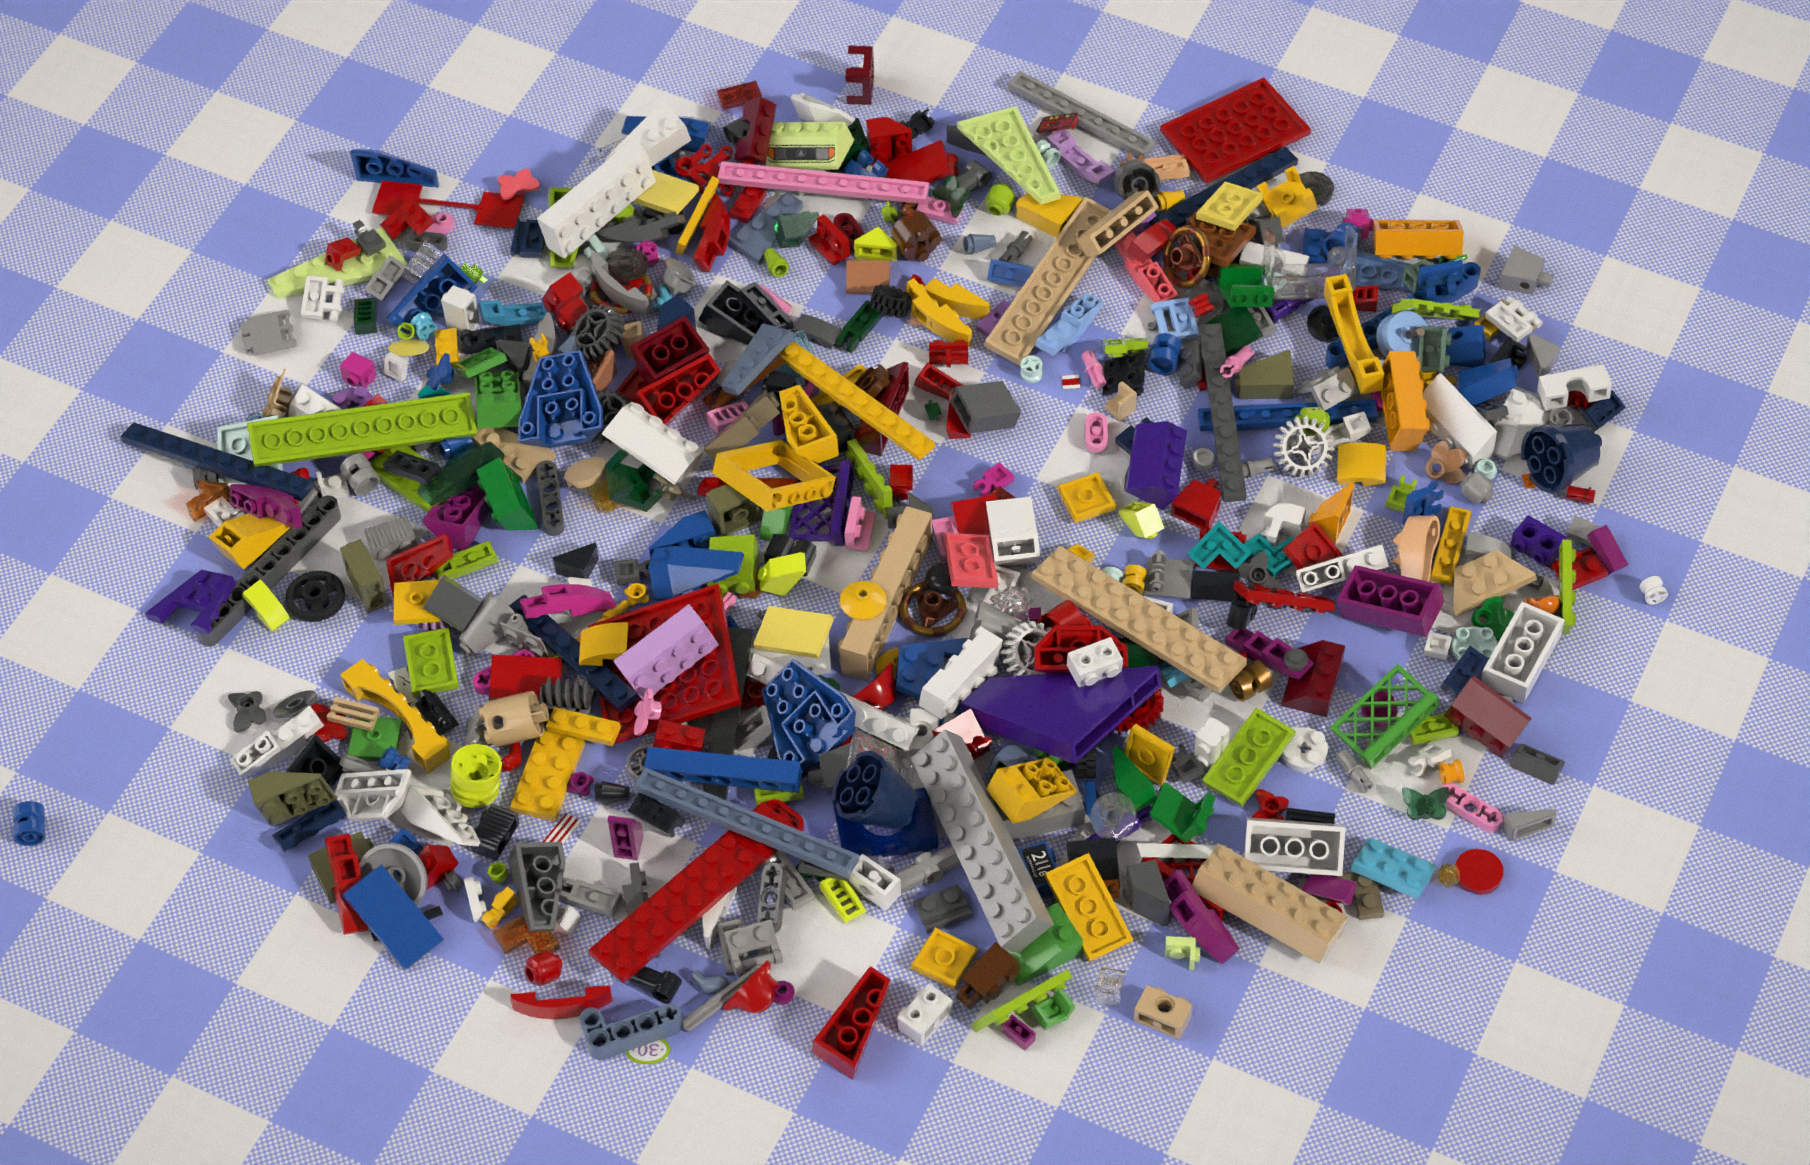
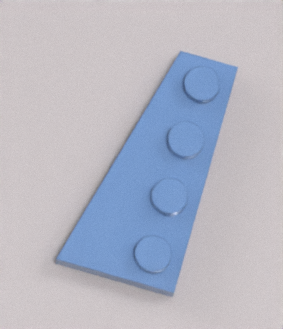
(1379, 272)

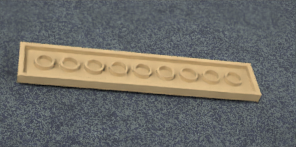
(1046, 288)
(1139, 619)

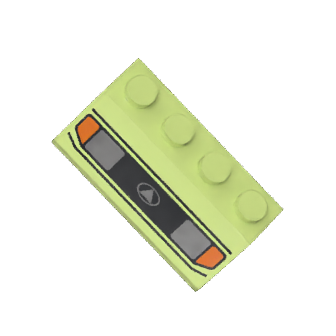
(808, 145)

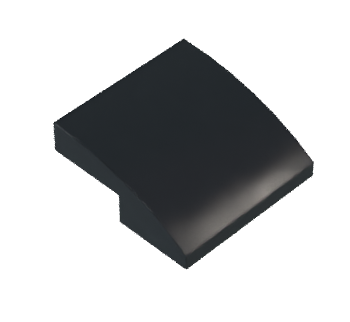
(1102, 852)

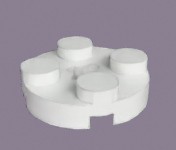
(1313, 757)

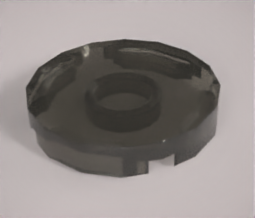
(1320, 185)
(627, 264)

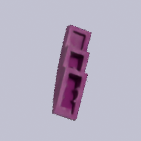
(1265, 650)

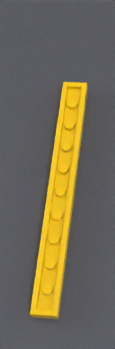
(857, 401)

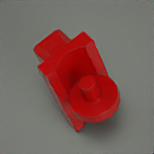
(948, 352)

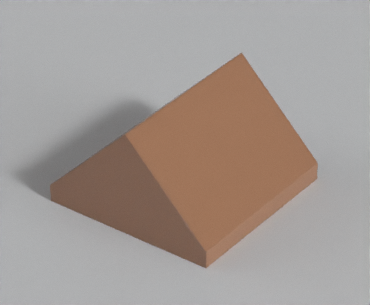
(865, 274)
(603, 371)

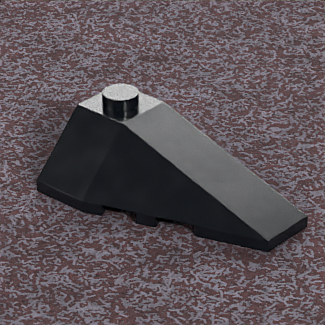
(730, 315)

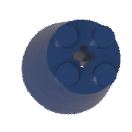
(1559, 454)
(873, 793)

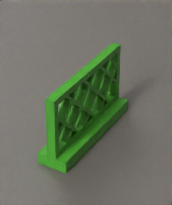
(1399, 730)

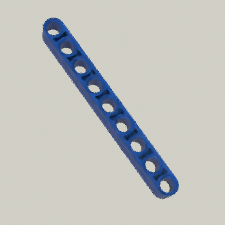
(1335, 352)

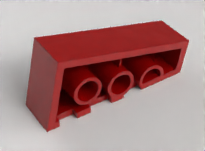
(678, 390)
(851, 1025)

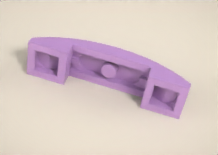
(1077, 159)

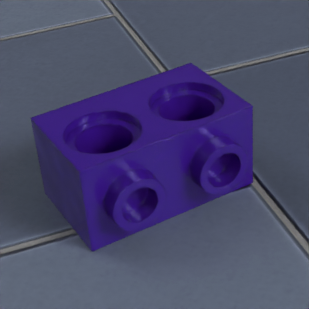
(1537, 541)

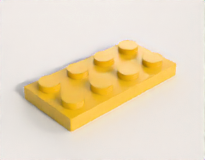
(547, 776)
(1089, 907)

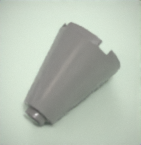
(995, 622)
(484, 625)

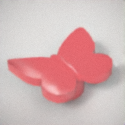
(517, 184)

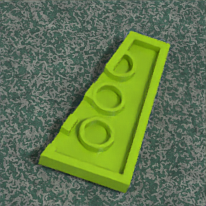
(1437, 310)
(873, 482)
(1019, 1004)

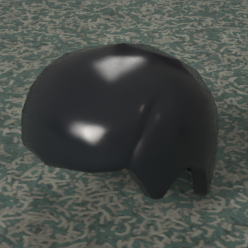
(938, 579)

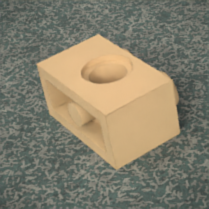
(1169, 1023)

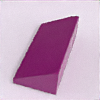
(1607, 549)
(1330, 888)

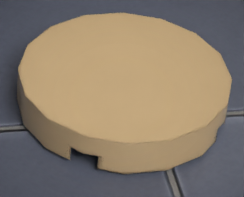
(585, 472)

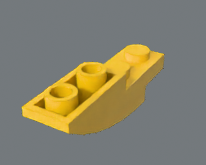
(940, 320)

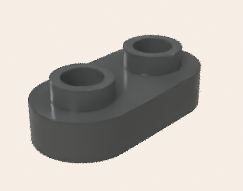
(414, 241)

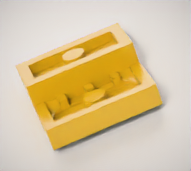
(1361, 463)
(603, 642)

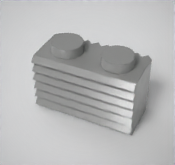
(390, 538)

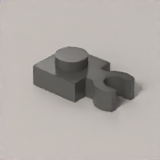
(630, 571)
(1185, 766)

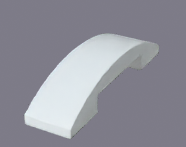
(1350, 430)

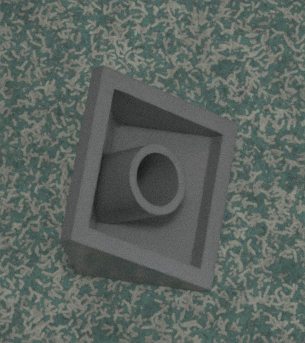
(453, 603)

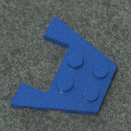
(921, 662)

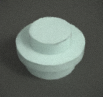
(1487, 468)

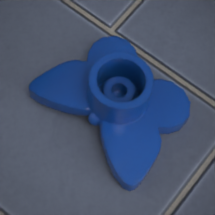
(440, 374)

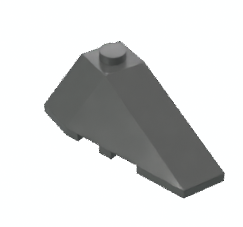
(538, 881)

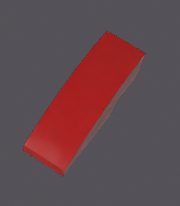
(1151, 241)

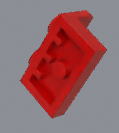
(830, 241)

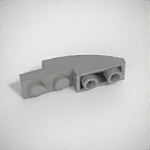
(547, 327)

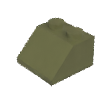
(731, 510)

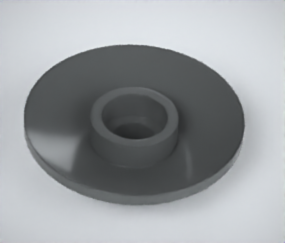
(295, 704)

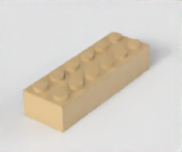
(1269, 903)

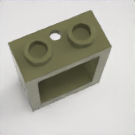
(364, 576)

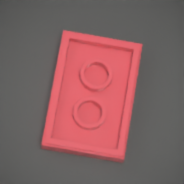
(970, 560)

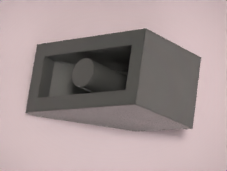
(1270, 221)

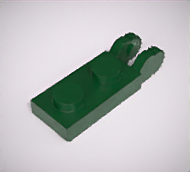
(859, 326)

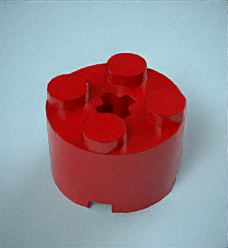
(1063, 614)

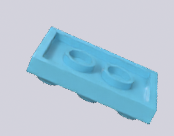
(1393, 868)

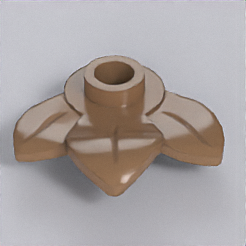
(1449, 461)

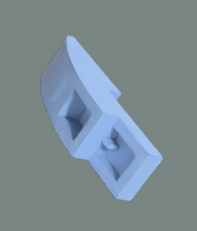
(1071, 325)

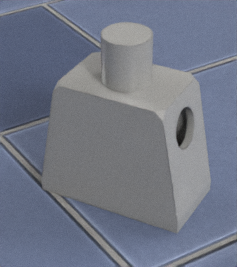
(1524, 272)

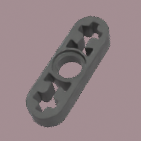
(765, 890)

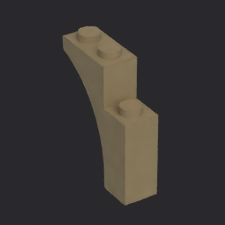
(746, 425)

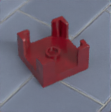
(861, 75)

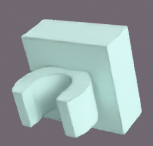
(597, 246)

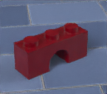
(754, 146)

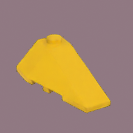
(806, 427)

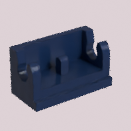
(1469, 664)

